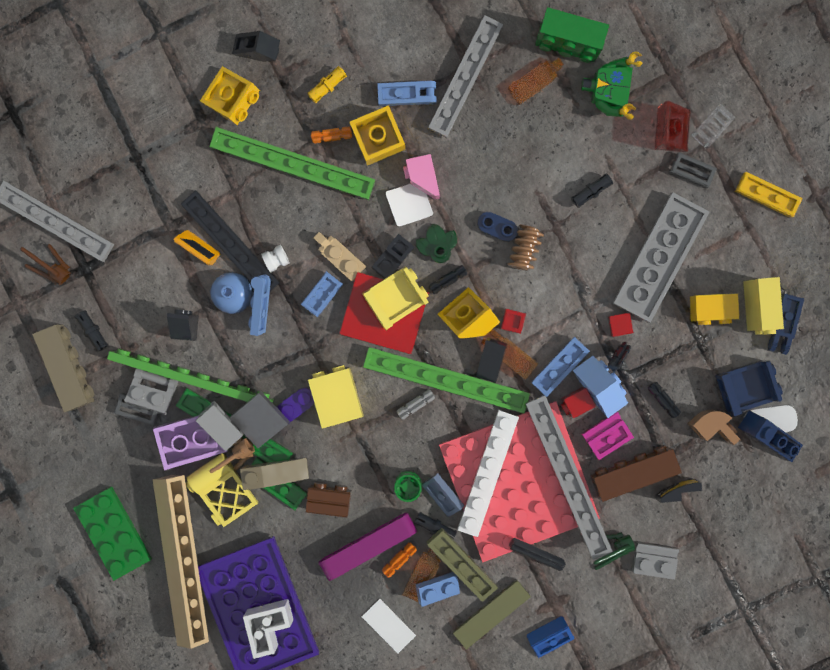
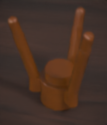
(56, 273)

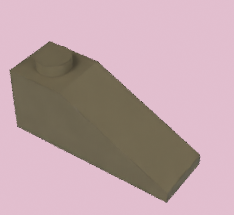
(274, 473)

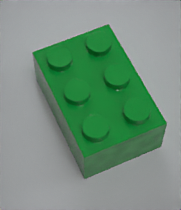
(571, 35)

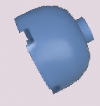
(231, 293)

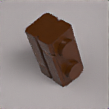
(328, 500)

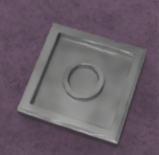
(259, 419)

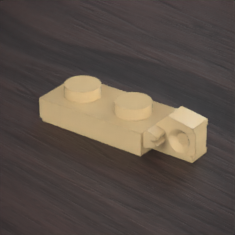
(339, 256)

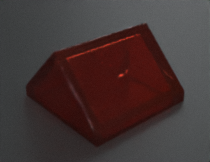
(672, 127)

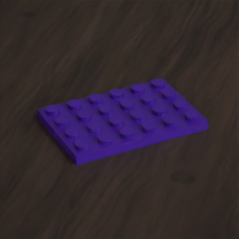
(250, 580)

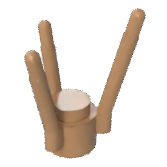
(242, 450)

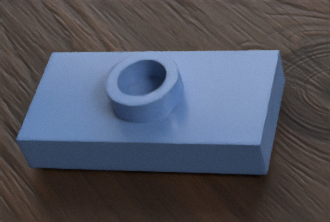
(322, 294)

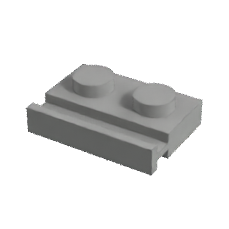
(655, 560)

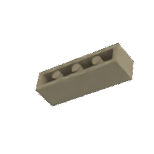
(63, 367)

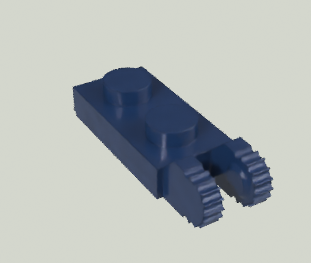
(791, 311)

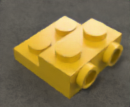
(230, 95)

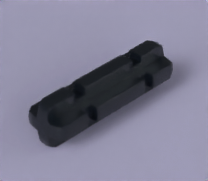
(448, 279)
(619, 356)
(664, 400)

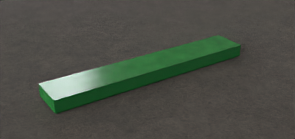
(195, 404)

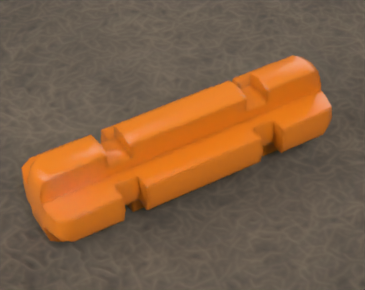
(331, 134)
(399, 559)

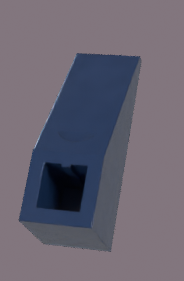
(770, 435)

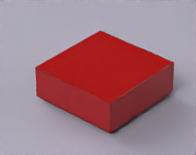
(513, 321)
(620, 324)

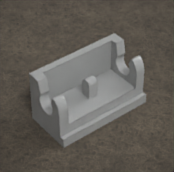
(219, 426)

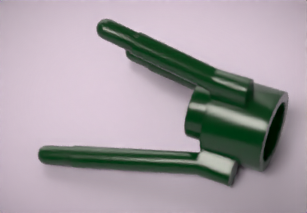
(622, 546)

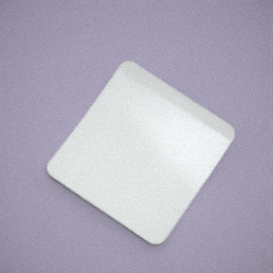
(408, 204)

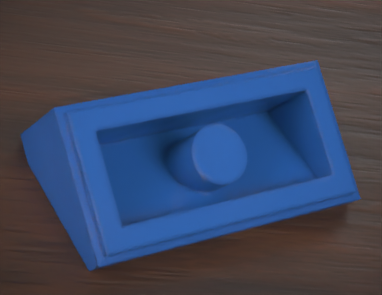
(550, 636)

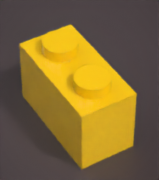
(714, 307)

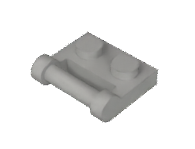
(148, 397)

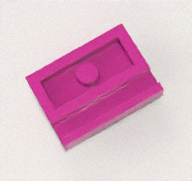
(607, 435)

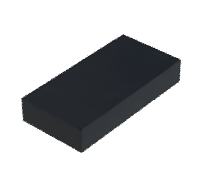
(491, 360)

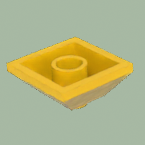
(468, 316)

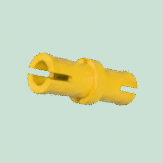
(327, 84)

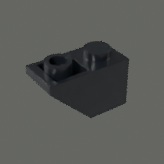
(183, 325)

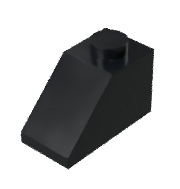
(256, 46)

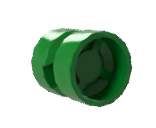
(408, 486)

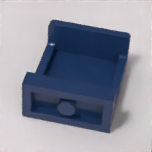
(749, 387)

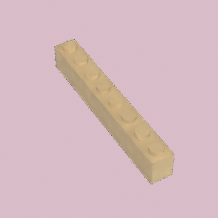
(180, 561)

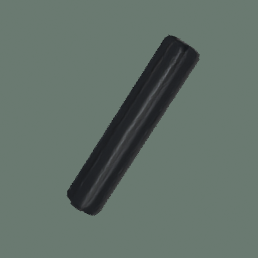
(537, 554)

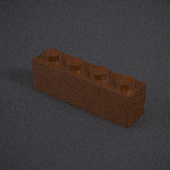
(636, 473)

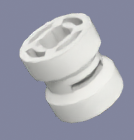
(275, 258)

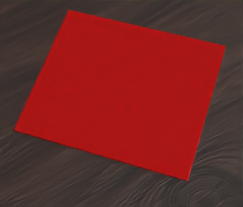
(363, 324)

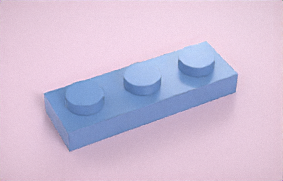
(560, 366)

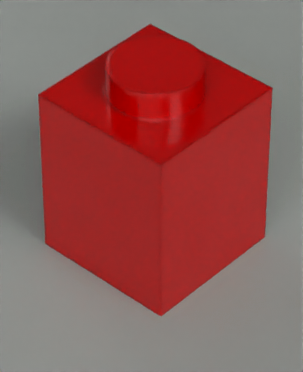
(577, 402)

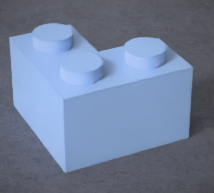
(601, 385)

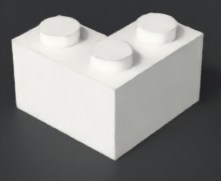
(263, 622)

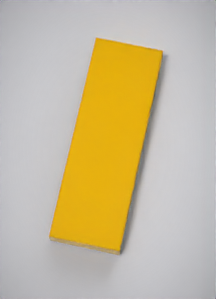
(768, 194)

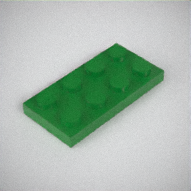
(112, 533)

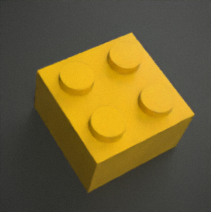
(377, 135)

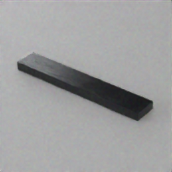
(226, 238)

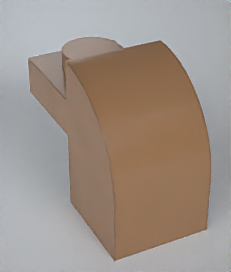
(710, 422)

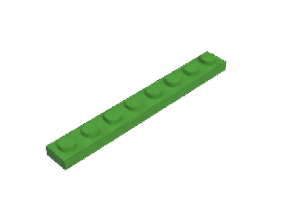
(292, 163)
(182, 374)
(446, 380)

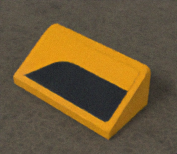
(197, 247)

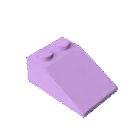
(184, 443)

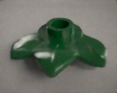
(437, 240)

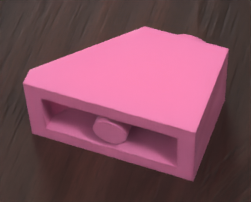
(422, 175)

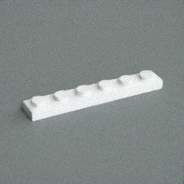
(488, 473)

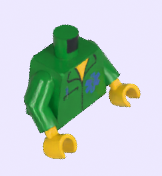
(612, 86)

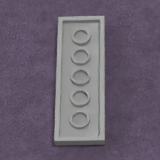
(660, 257)

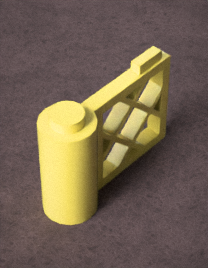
(203, 482)

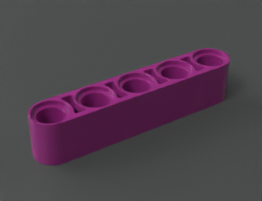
(367, 546)

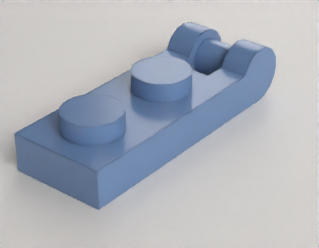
(406, 93)
(259, 304)

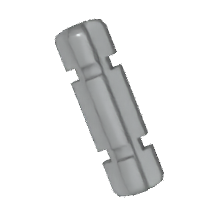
(415, 404)

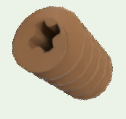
(526, 248)

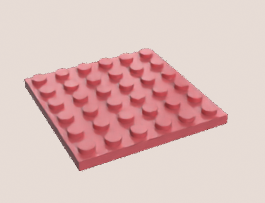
(527, 493)

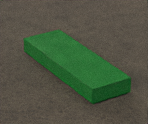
(288, 493)

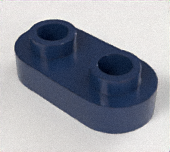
(497, 228)

